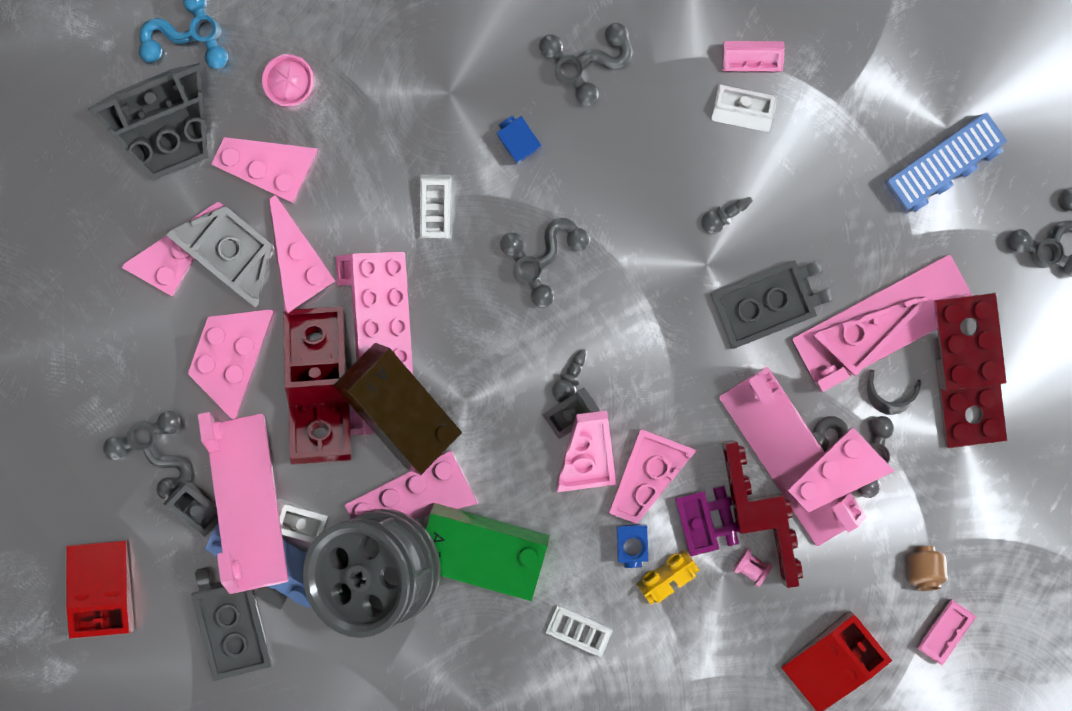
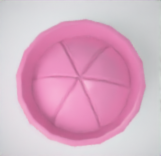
(287, 80)

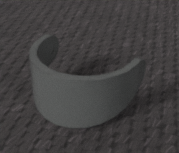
(884, 406)

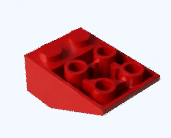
(98, 590)
(836, 662)

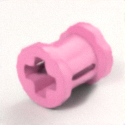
(753, 567)

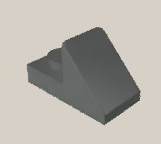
(563, 415)
(193, 508)

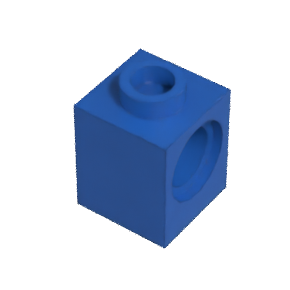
(518, 138)
(629, 531)

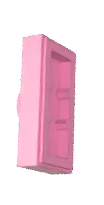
(753, 56)
(946, 632)

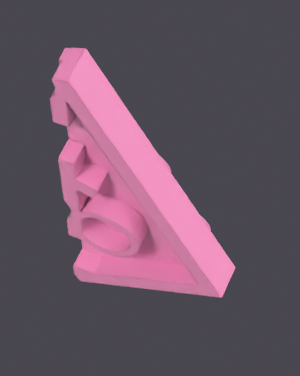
(863, 338)

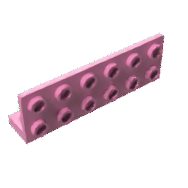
(934, 281)
(378, 308)
(787, 450)
(245, 503)

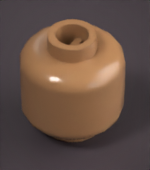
(927, 568)

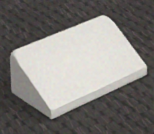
(744, 108)

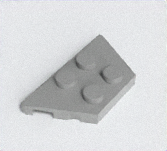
(227, 249)

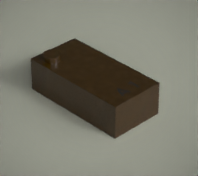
(397, 408)

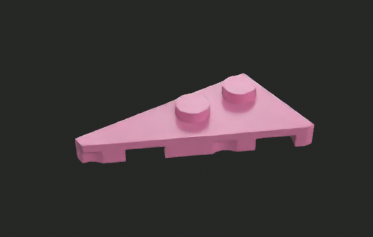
(164, 262)
(299, 266)

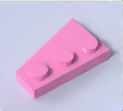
(267, 165)
(588, 454)
(647, 474)

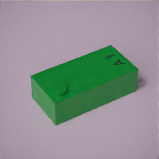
(487, 551)

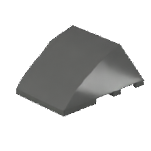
(159, 120)

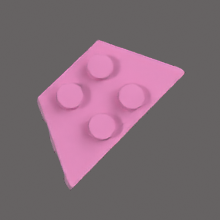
(229, 355)

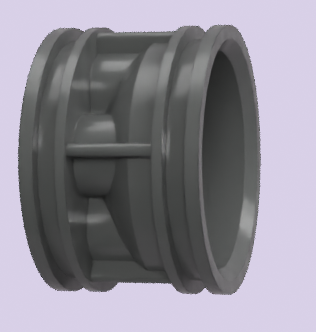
(342, 593)

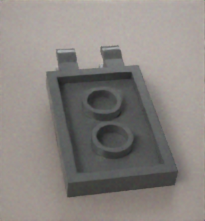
(769, 302)
(229, 628)

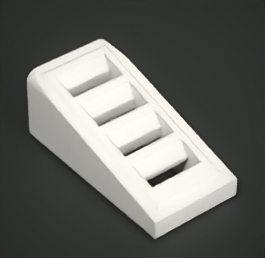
(434, 232)
(606, 631)

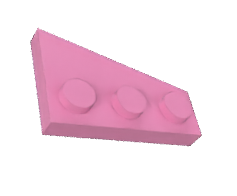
(839, 471)

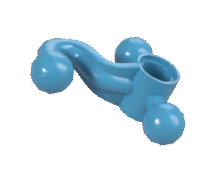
(151, 51)

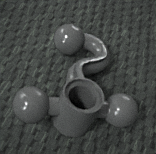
(586, 92)
(1021, 240)
(512, 245)
(168, 423)
(881, 428)

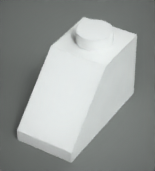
(299, 521)

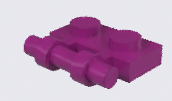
(698, 524)

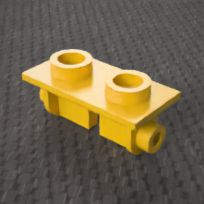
(656, 584)

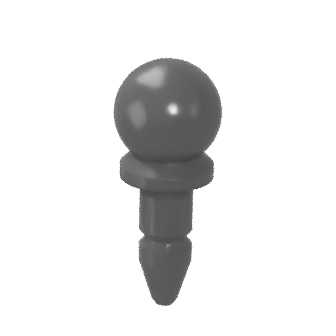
(714, 221)
(566, 386)

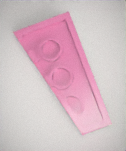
(417, 493)

